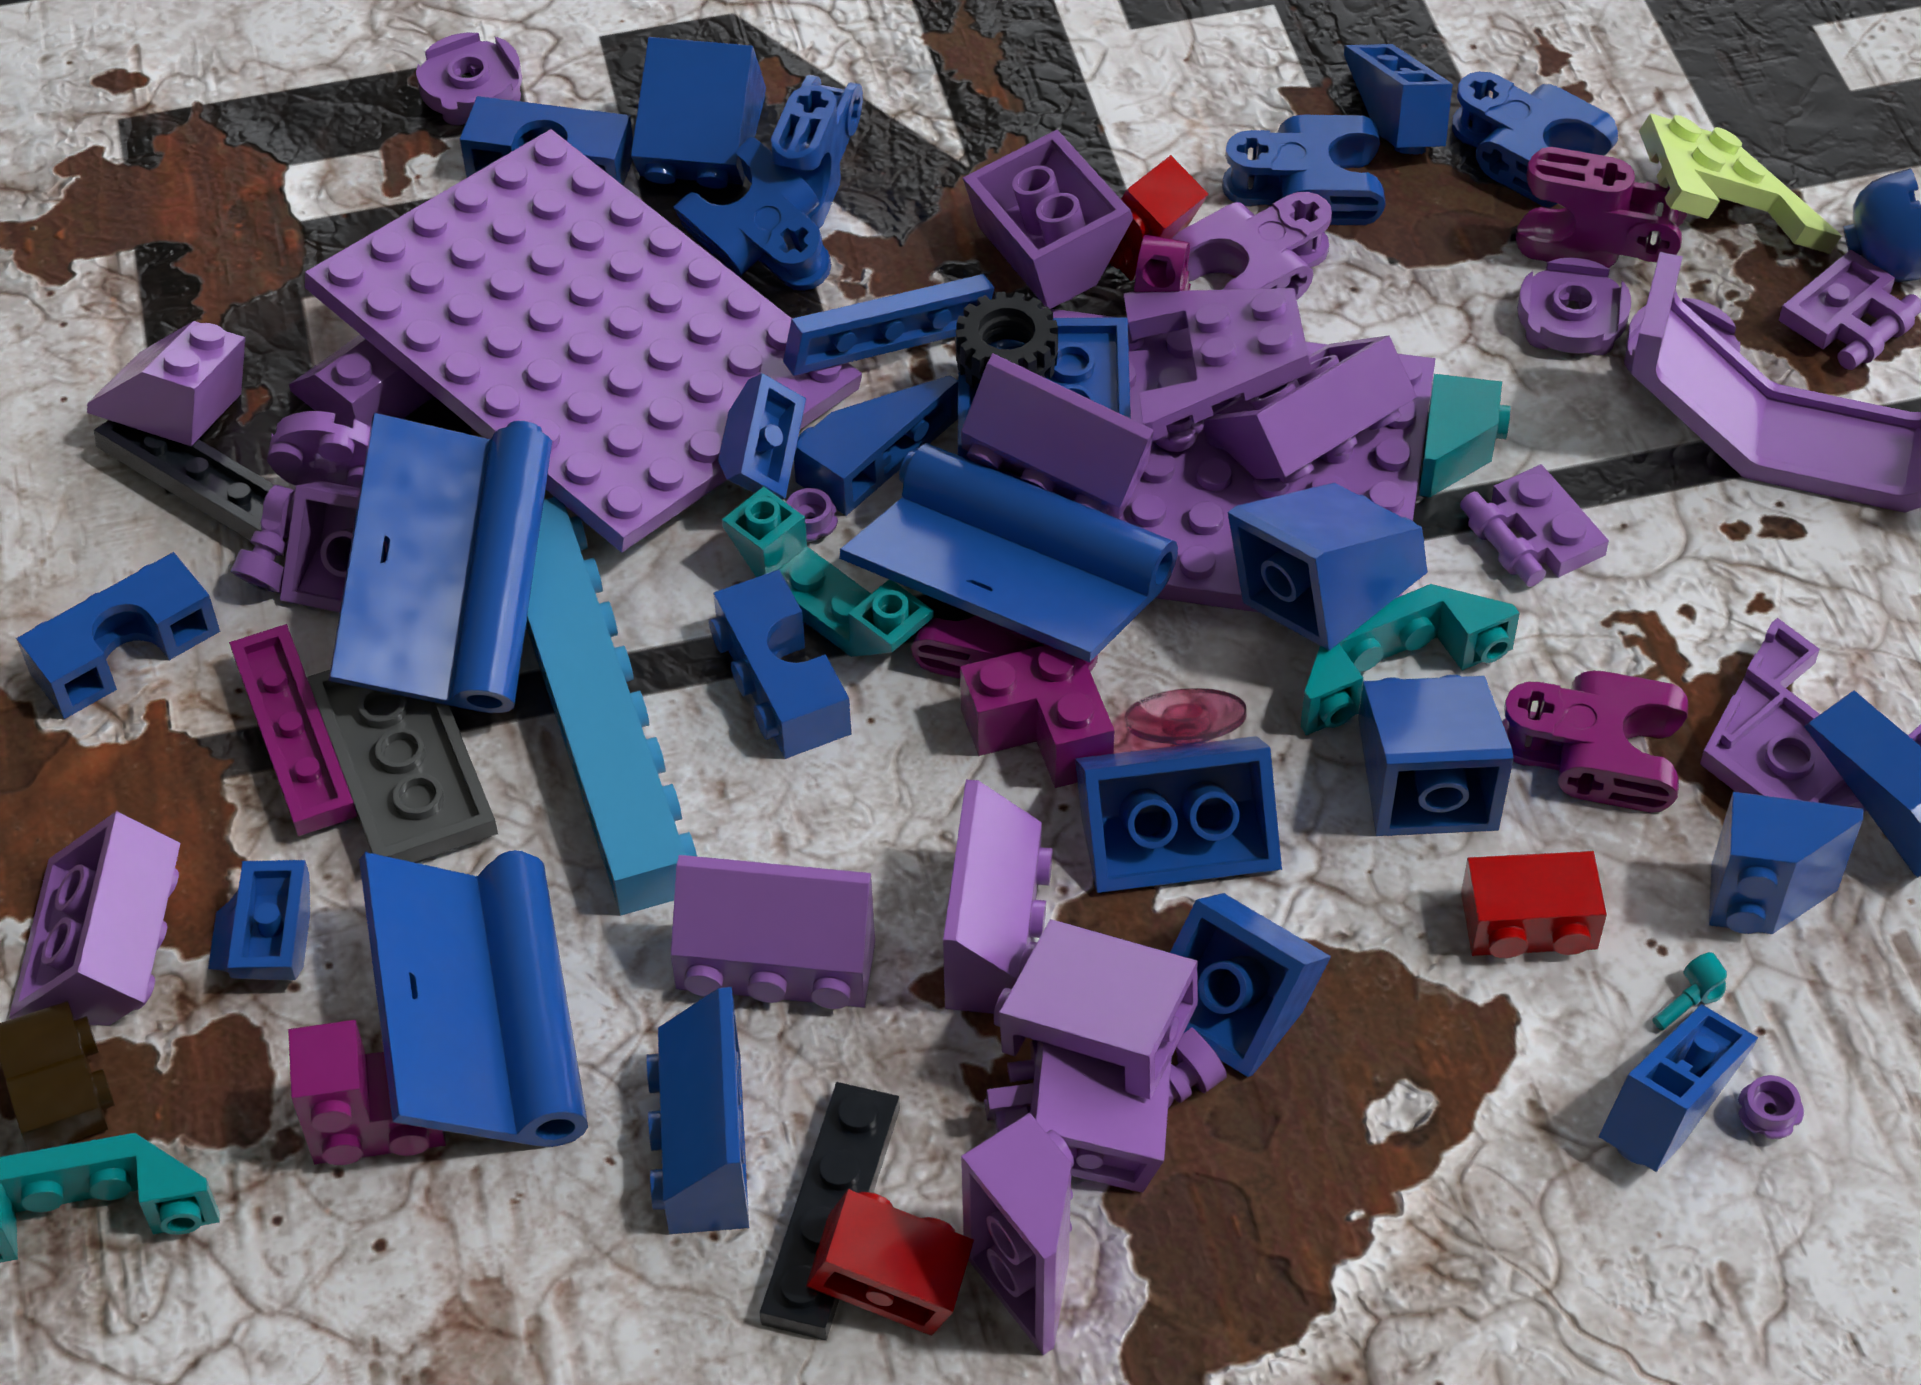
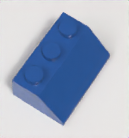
(1179, 813)
(699, 1119)

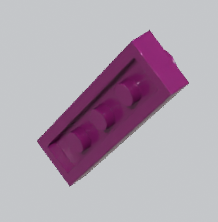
(293, 730)

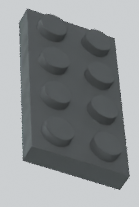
(404, 770)

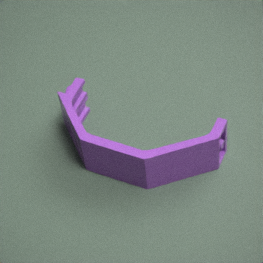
(1771, 428)

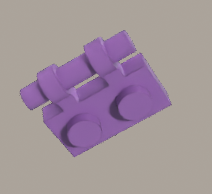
(1839, 298)
(1547, 519)

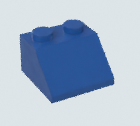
(1778, 860)
(1248, 979)

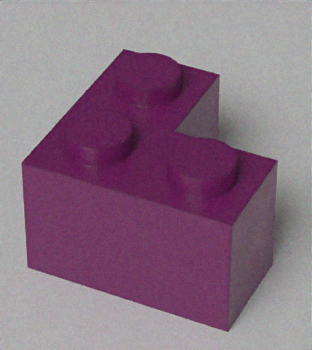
(1038, 699)
(346, 1098)

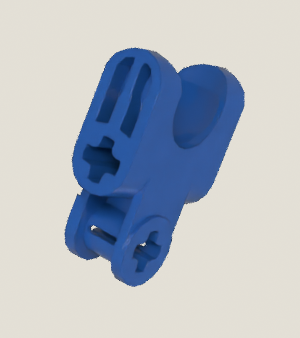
(1519, 124)
(815, 136)
(1309, 158)
(764, 224)

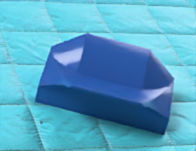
(762, 436)
(264, 923)

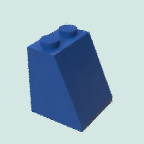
(696, 111)
(1323, 559)
(1434, 755)

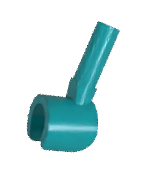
(1707, 985)

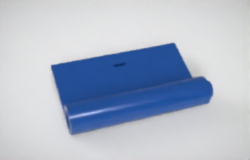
(1014, 553)
(458, 565)
(473, 1000)

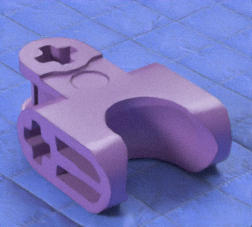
(1263, 248)

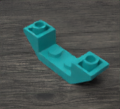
(859, 623)
(1466, 624)
(106, 1169)

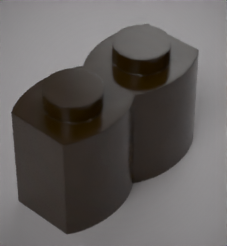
(51, 1077)

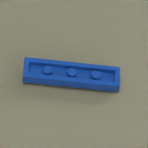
(880, 325)

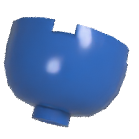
(1888, 225)

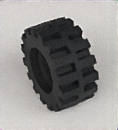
(1001, 320)

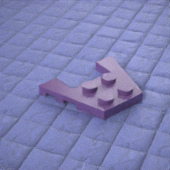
(1239, 345)
(1762, 733)

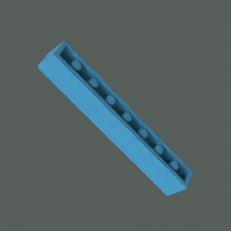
(602, 719)

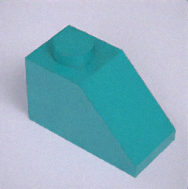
(1461, 429)

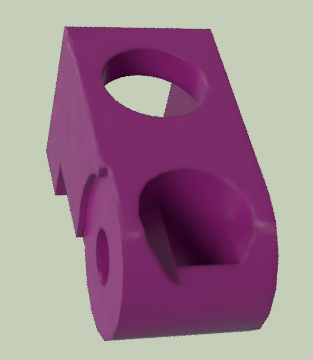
(1162, 265)

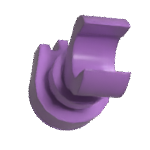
(259, 565)
(1196, 1066)

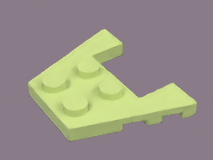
(1713, 165)

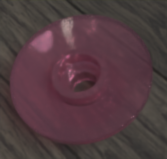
(1185, 716)

